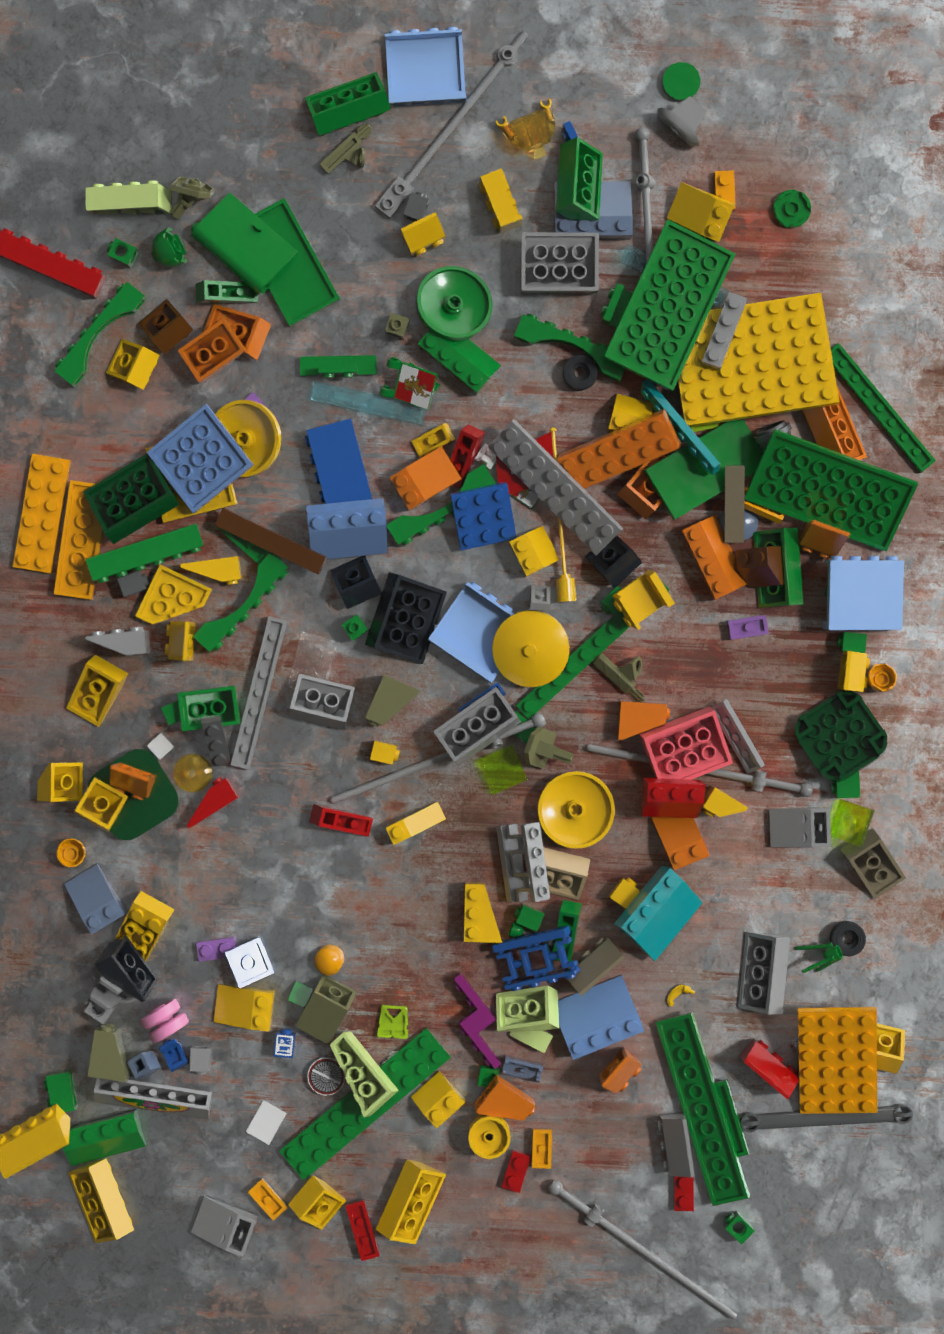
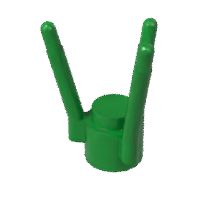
(831, 955)

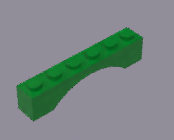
(534, 332)
(74, 365)
(408, 526)
(268, 573)

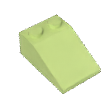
(527, 1009)

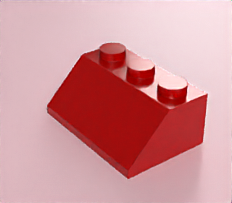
(672, 798)
(770, 1067)

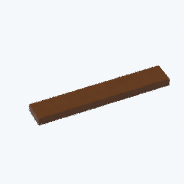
(271, 541)

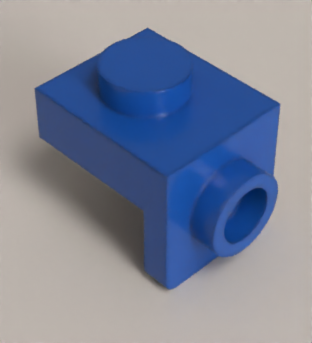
(174, 1054)

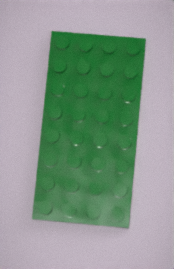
(669, 305)
(830, 489)

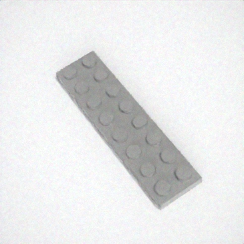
(555, 487)

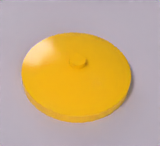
(254, 431)
(530, 648)
(576, 809)

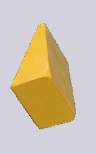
(432, 440)

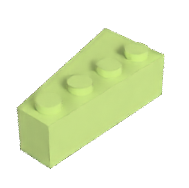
(128, 198)
(365, 1077)

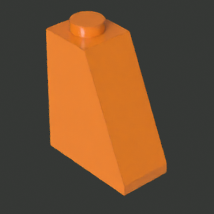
(640, 717)
(504, 1101)

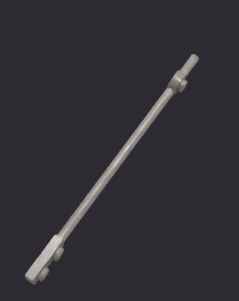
(401, 187)

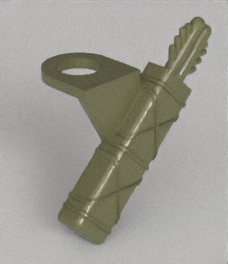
(348, 150)
(622, 676)

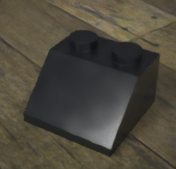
(614, 561)
(355, 582)

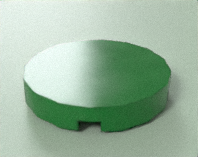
(681, 81)
(792, 208)

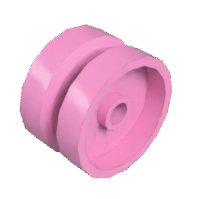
(163, 1019)

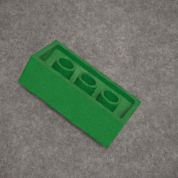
(348, 103)
(579, 180)
(461, 359)
(791, 591)
(104, 1137)

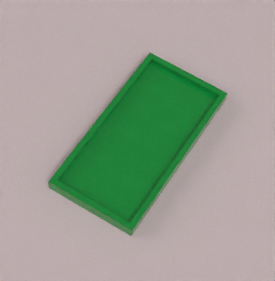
(302, 284)
(683, 481)

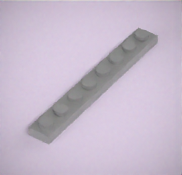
(259, 693)

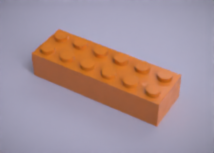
(620, 450)

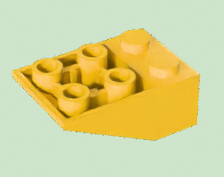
(145, 923)

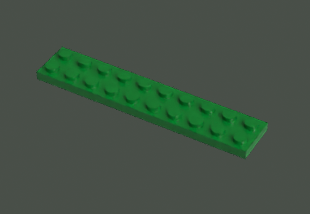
(702, 1109)
(345, 1120)

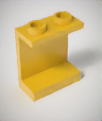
(642, 598)

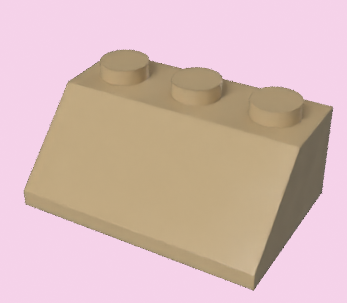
(566, 873)

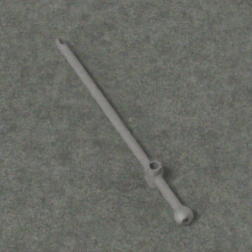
(646, 183)
(537, 721)
(757, 780)
(594, 1215)

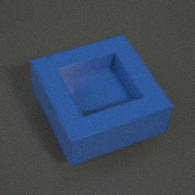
(568, 131)

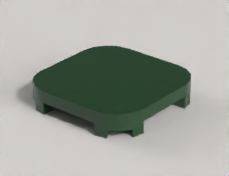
(841, 736)
(142, 815)

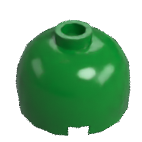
(168, 249)

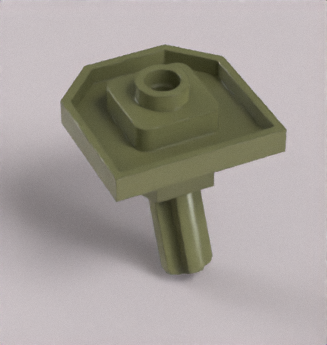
(189, 191)
(541, 747)

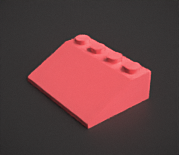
(687, 746)

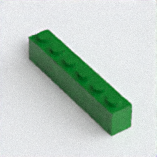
(144, 552)

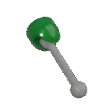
(517, 930)

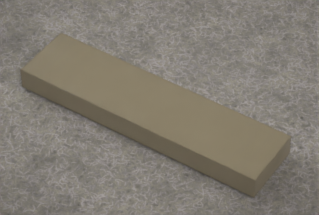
(734, 503)

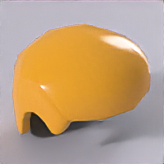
(882, 677)
(70, 852)
(329, 959)

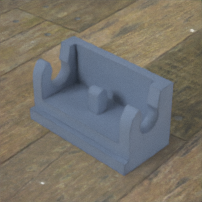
(522, 1068)

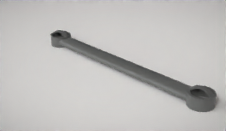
(795, 1119)

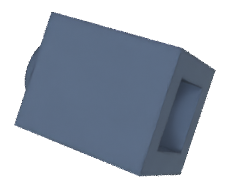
(144, 1064)

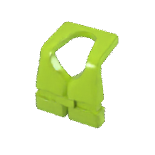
(393, 1026)

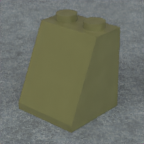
(389, 700)
(326, 1009)
(108, 1054)

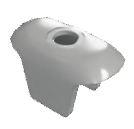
(684, 120)
(106, 993)

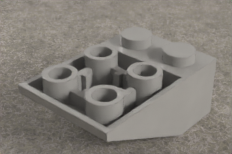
(128, 643)
(800, 827)
(224, 1226)

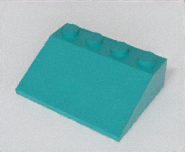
(658, 912)

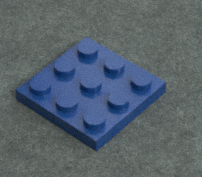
(483, 516)

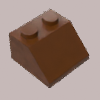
(165, 326)
(760, 566)

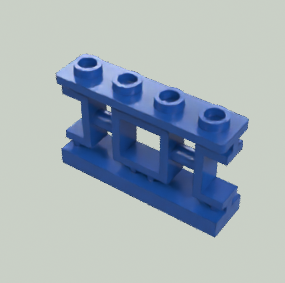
(532, 944)

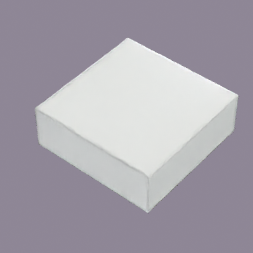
(160, 746)

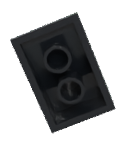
(126, 968)

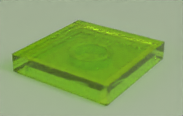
(502, 769)
(851, 822)

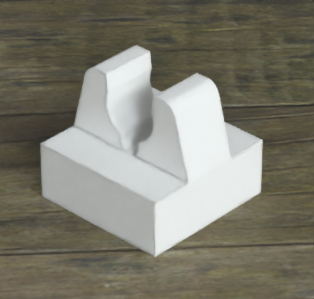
(486, 457)

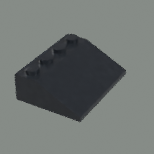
(405, 617)

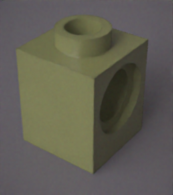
(397, 326)

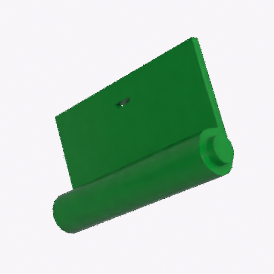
(234, 241)

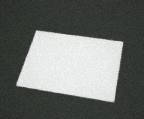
(266, 1122)

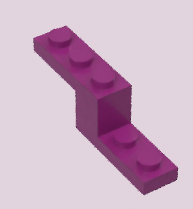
(476, 1021)

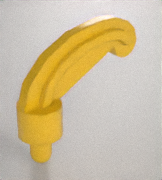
(677, 991)

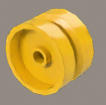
(492, 1146)

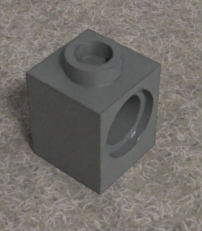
(416, 206)
(133, 583)

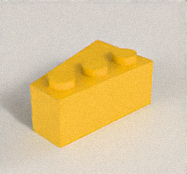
(500, 201)
(478, 915)

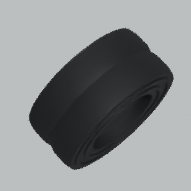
(588, 365)
(857, 932)

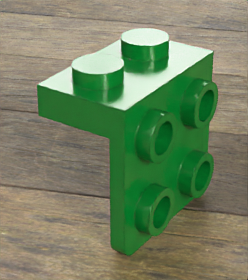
(617, 305)

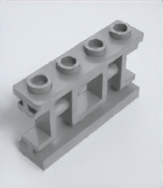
(516, 880)

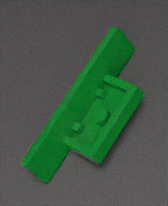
(338, 365)

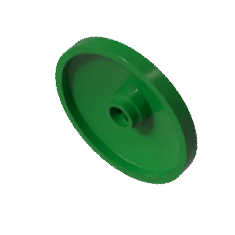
(454, 303)

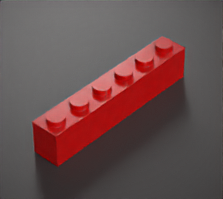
(50, 264)

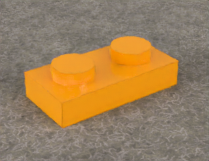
(725, 185)
(541, 1148)
(267, 1199)

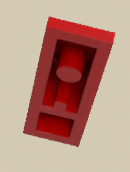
(466, 451)
(216, 798)
(340, 820)

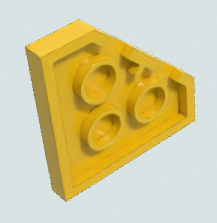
(171, 596)

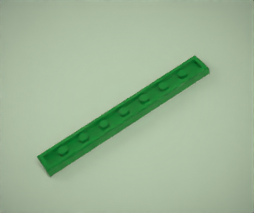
(881, 409)

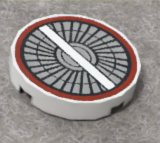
(326, 1076)

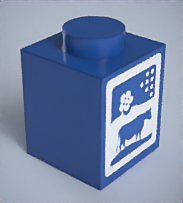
(284, 1043)

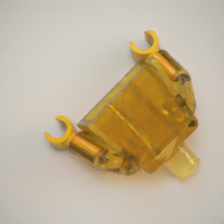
(531, 130)

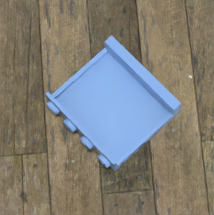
(425, 67)
(864, 593)
(469, 630)

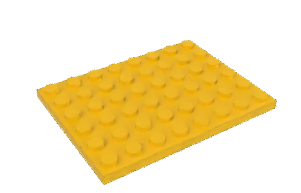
(772, 366)

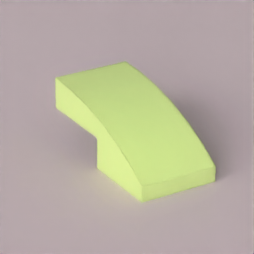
(535, 1039)

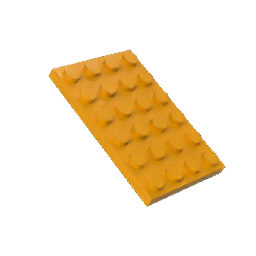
(837, 1060)

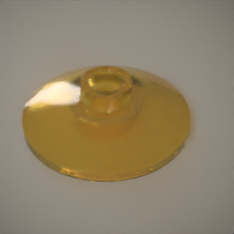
(202, 768)

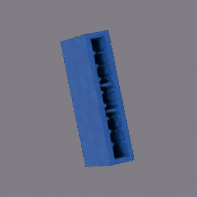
(338, 463)

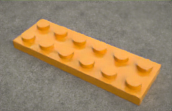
(41, 513)
(79, 541)

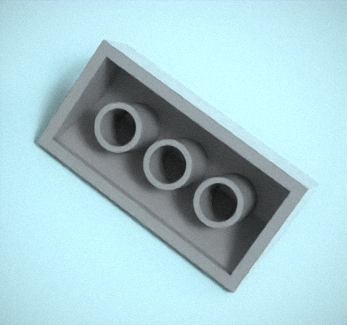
(477, 726)
(764, 973)

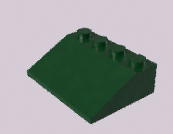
(130, 498)

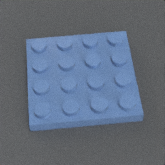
(200, 458)

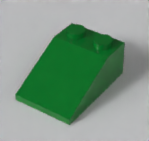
(206, 704)

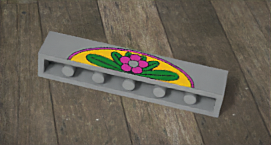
(154, 1097)

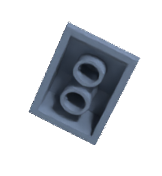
(95, 899)

